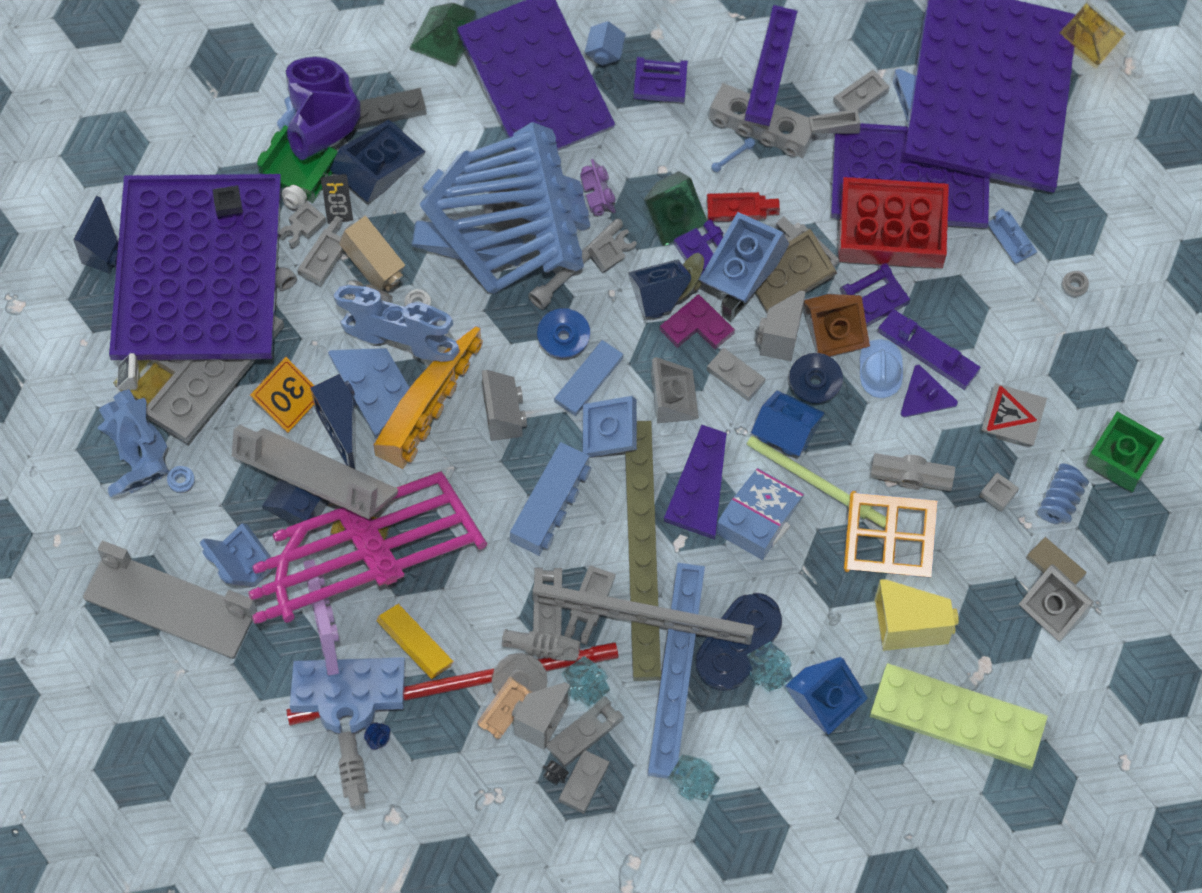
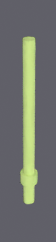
(865, 510)

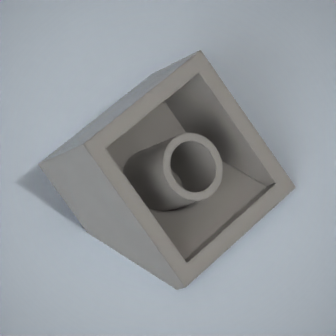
(780, 328)
(502, 406)
(540, 714)

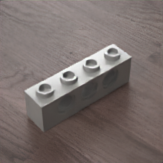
(732, 99)

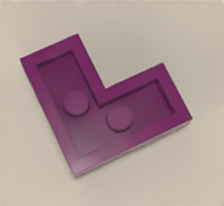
(700, 318)

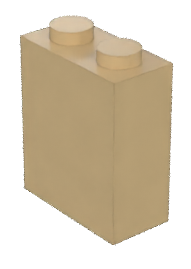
(372, 254)

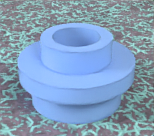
(177, 472)

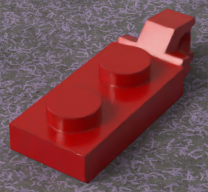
(726, 205)

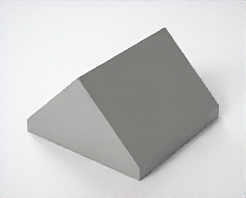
(673, 392)
(1056, 603)

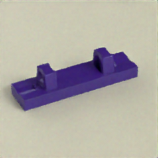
(929, 349)

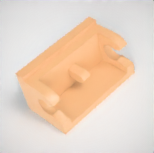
(499, 712)

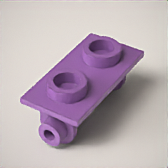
(596, 179)

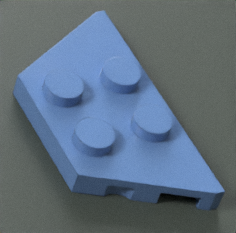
(375, 382)

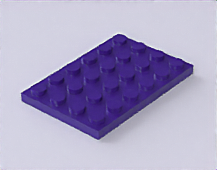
(536, 72)
(879, 155)

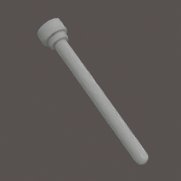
(542, 295)

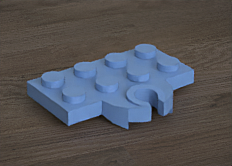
(354, 692)

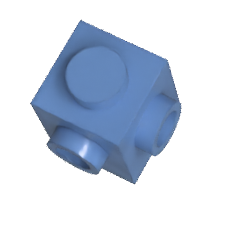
(605, 43)

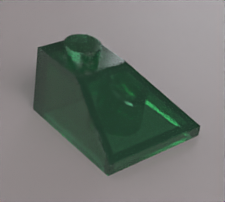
(439, 34)
(674, 207)

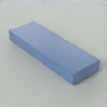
(588, 378)

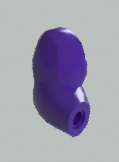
(323, 103)

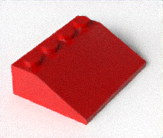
(893, 222)

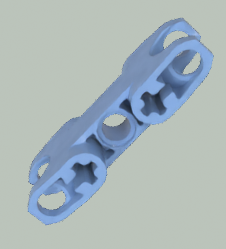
(408, 325)

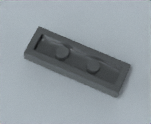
(392, 107)

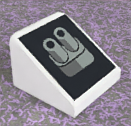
(128, 373)

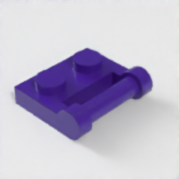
(660, 85)
(882, 300)

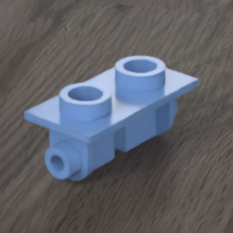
(1011, 236)

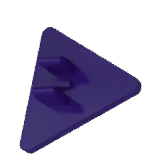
(925, 395)

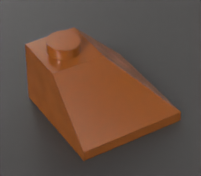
(836, 323)

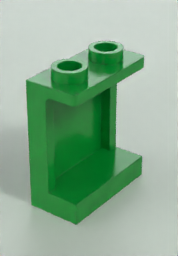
(302, 173)

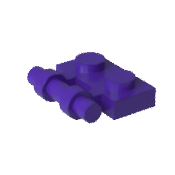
(694, 242)

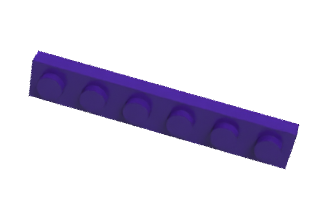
(771, 65)

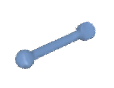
(748, 144)

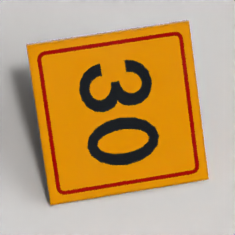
(285, 394)

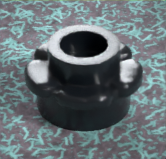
(555, 773)

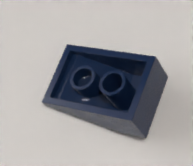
(376, 159)
(335, 408)

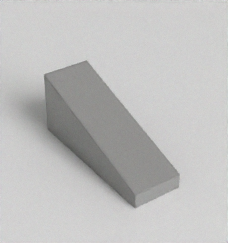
(836, 122)

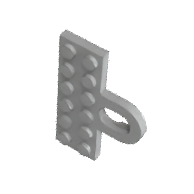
(195, 391)

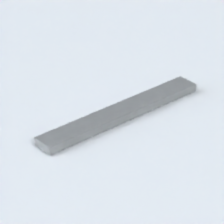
(643, 613)

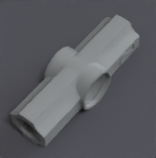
(912, 472)

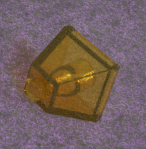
(1092, 33)

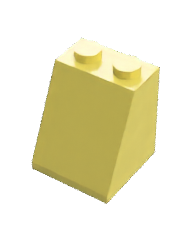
(913, 617)

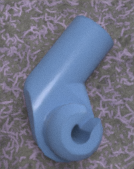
(288, 115)

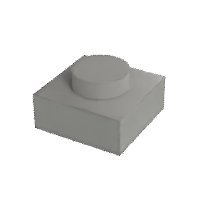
(999, 492)

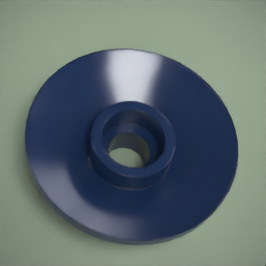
(817, 367)

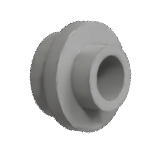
(1077, 277)

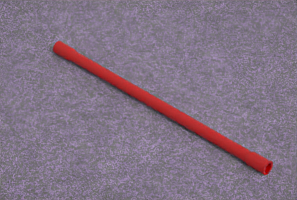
(595, 654)

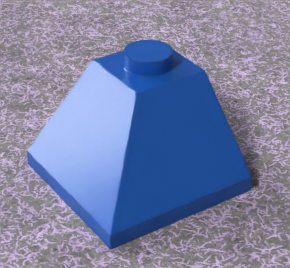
(827, 693)

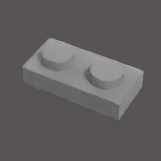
(862, 92)
(736, 374)
(584, 781)

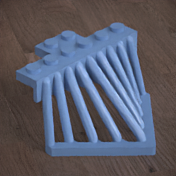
(550, 198)

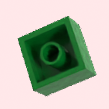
(1124, 451)

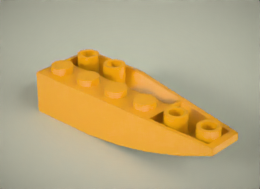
(423, 403)

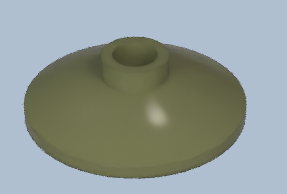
(694, 266)

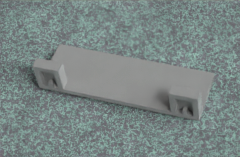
(311, 471)
(169, 602)

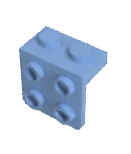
(236, 556)

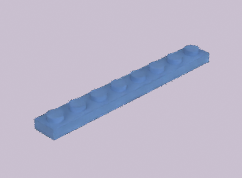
(675, 675)

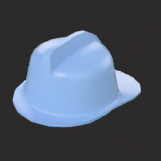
(881, 368)

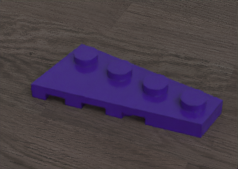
(699, 487)

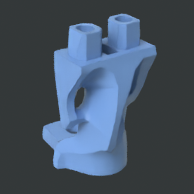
(129, 429)

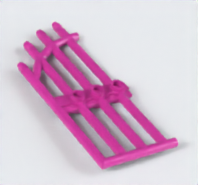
(369, 546)

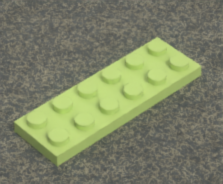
(959, 716)

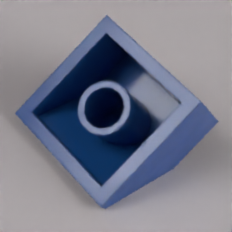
(787, 423)

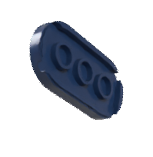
(725, 663)

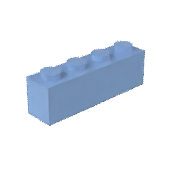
(550, 498)

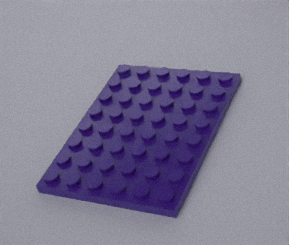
(992, 90)
(191, 278)

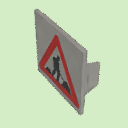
(1014, 415)

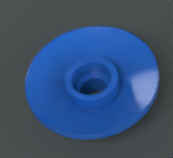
(563, 322)

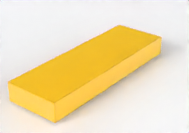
(414, 641)

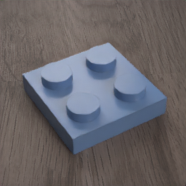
(610, 426)

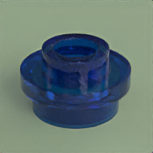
(377, 735)

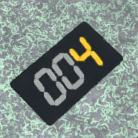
(337, 197)

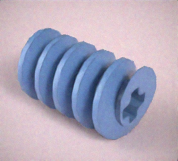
(1063, 495)

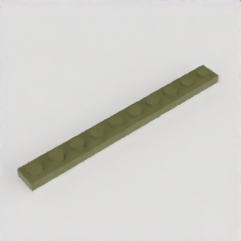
(642, 552)

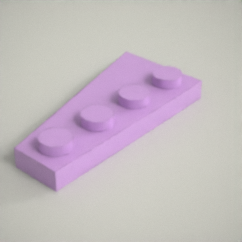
(323, 618)

